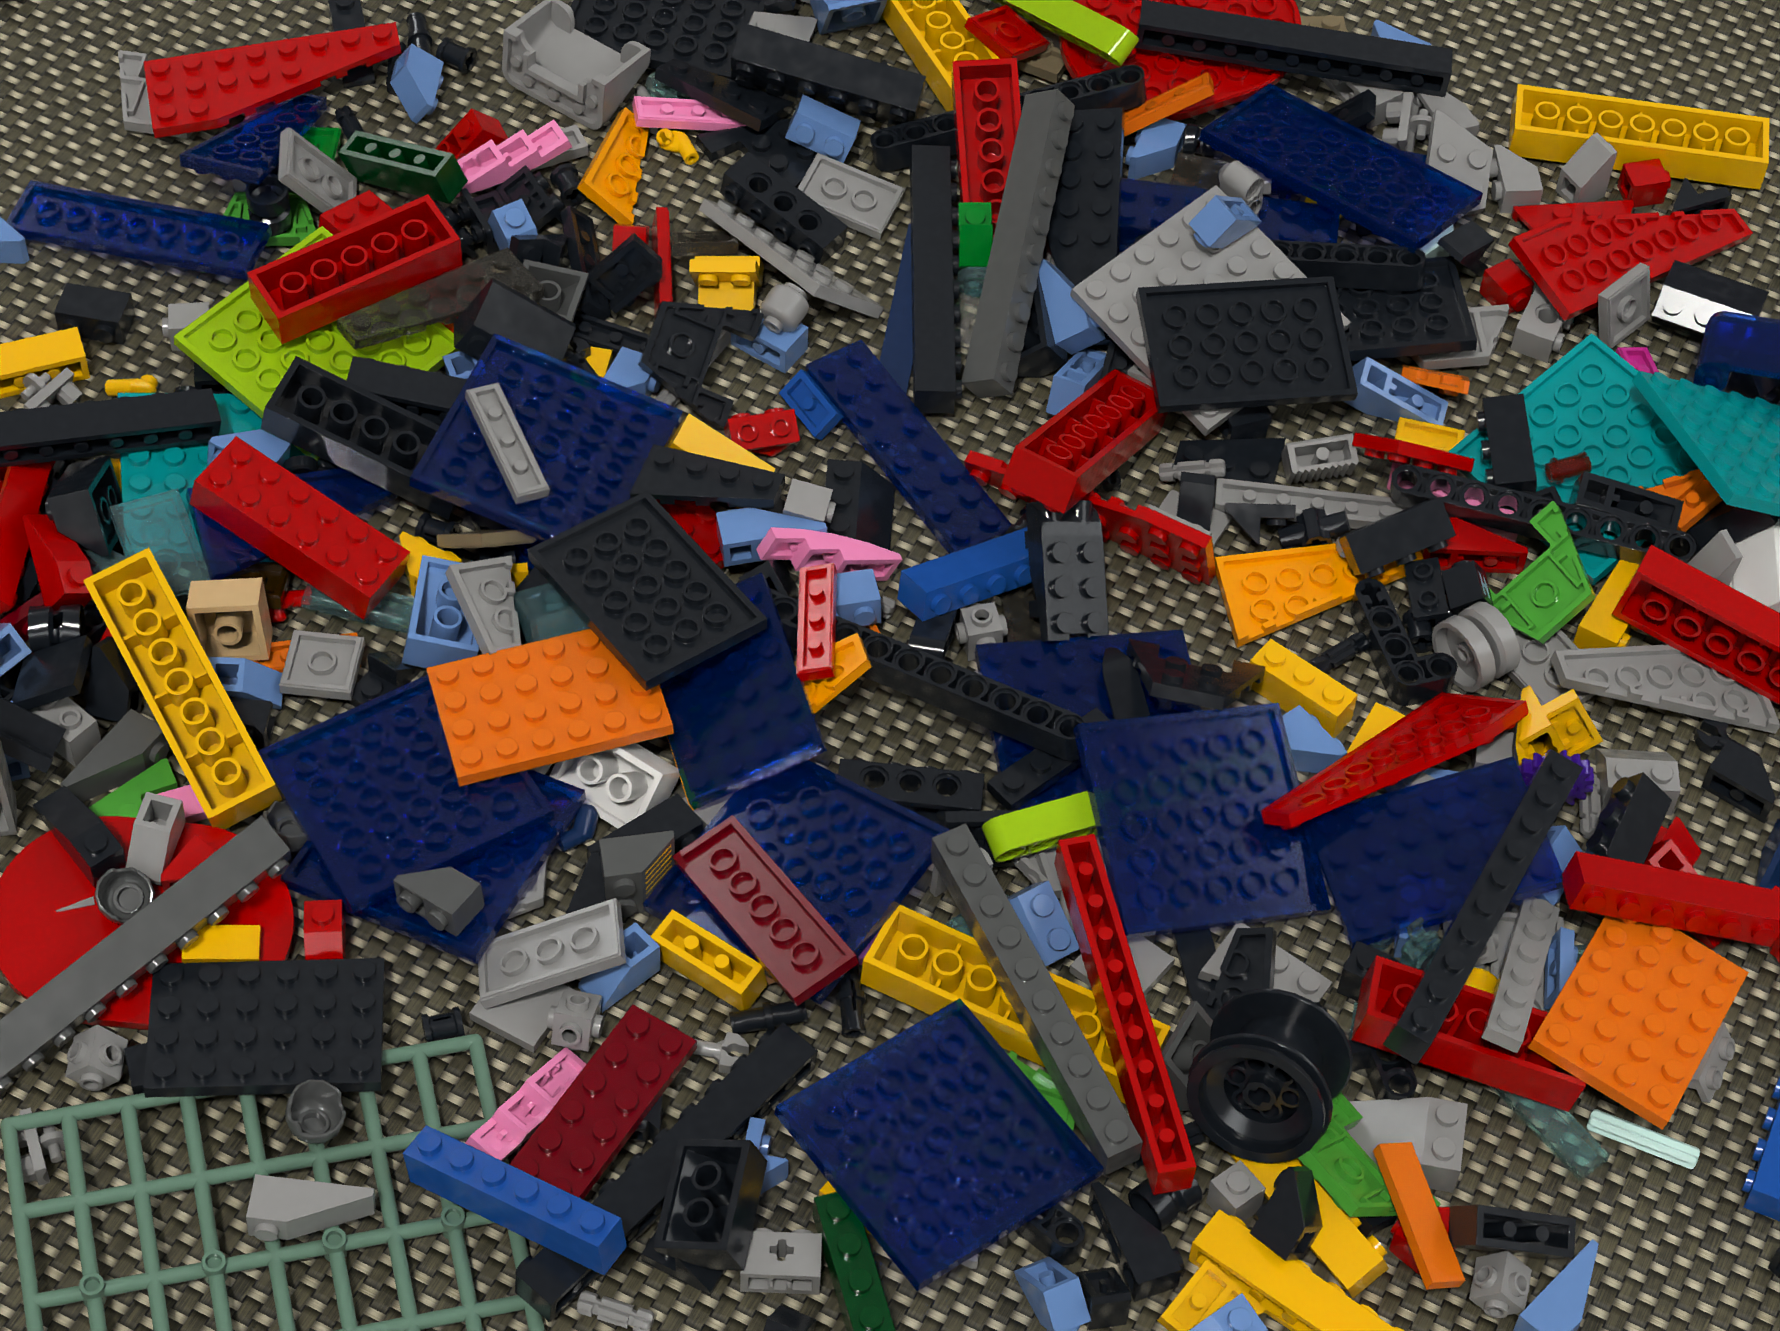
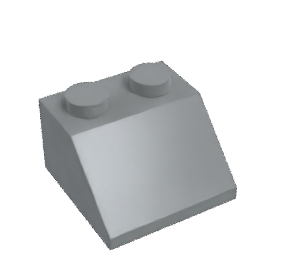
(1658, 766)

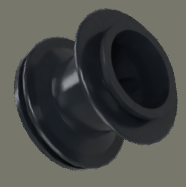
(1269, 1075)

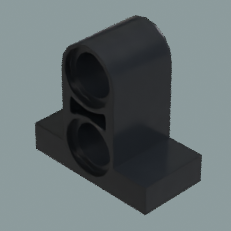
(1384, 1075)
(1045, 1233)

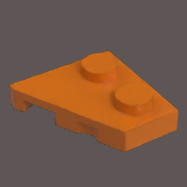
(1447, 383)
(1696, 493)

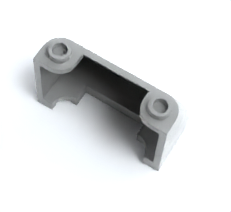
(567, 67)

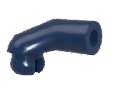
(582, 830)

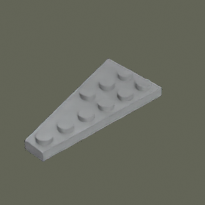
(794, 264)
(1664, 680)

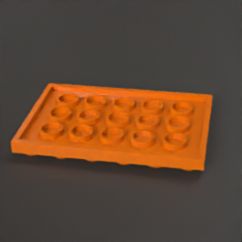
(541, 706)
(1639, 1014)

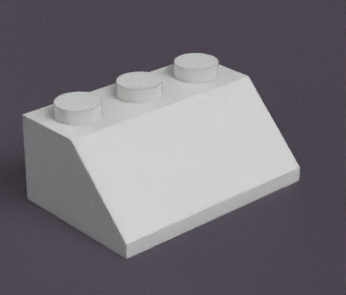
(1760, 567)
(620, 781)

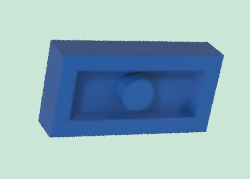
(811, 404)

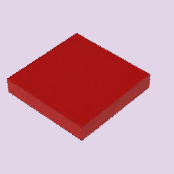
(1006, 33)

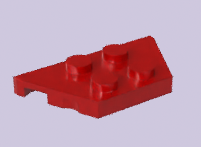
(1537, 215)

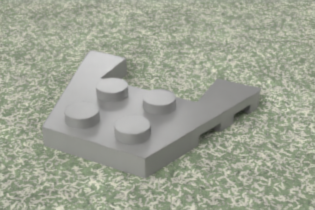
(134, 93)

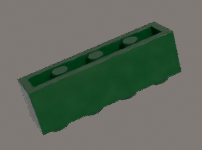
(403, 166)
(851, 1266)

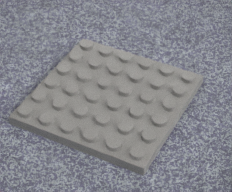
(1172, 258)

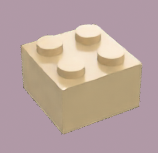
(231, 617)

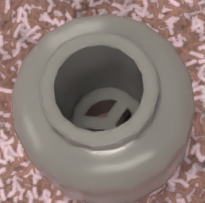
(784, 307)

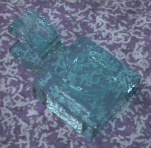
(1419, 945)

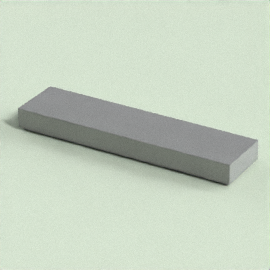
(507, 443)

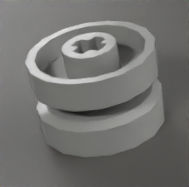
(1479, 643)

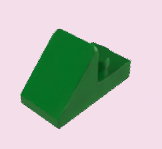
(974, 233)

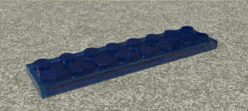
(139, 229)
(908, 448)

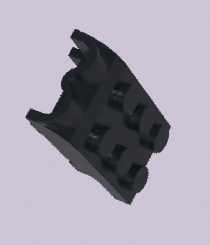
(1067, 571)

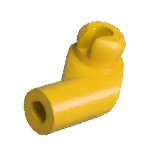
(679, 143)
(145, 384)

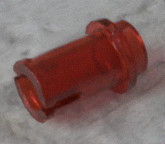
(1567, 467)

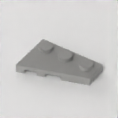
(487, 601)
(1289, 972)

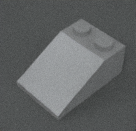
(1431, 1125)

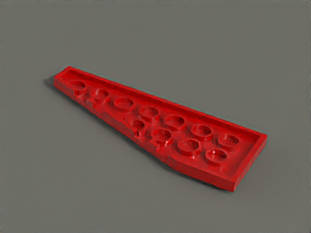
(216, 85)
(1584, 257)
(1137, 531)
(1414, 743)

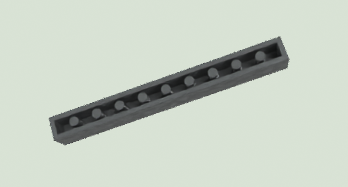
(1018, 244)
(139, 947)
(1036, 1000)

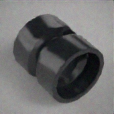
(270, 204)
(55, 627)
(1163, 1208)

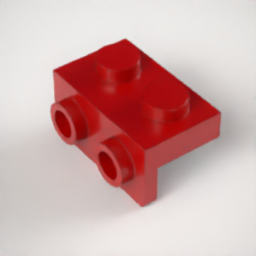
(764, 430)

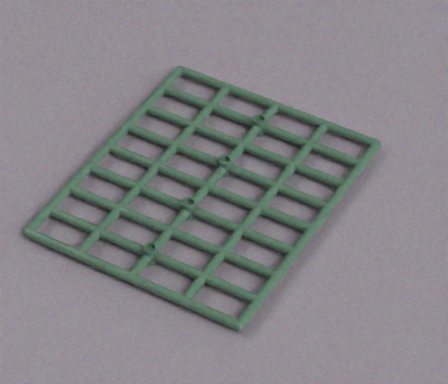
(214, 1265)

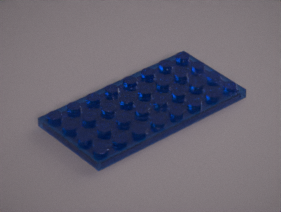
(1341, 167)

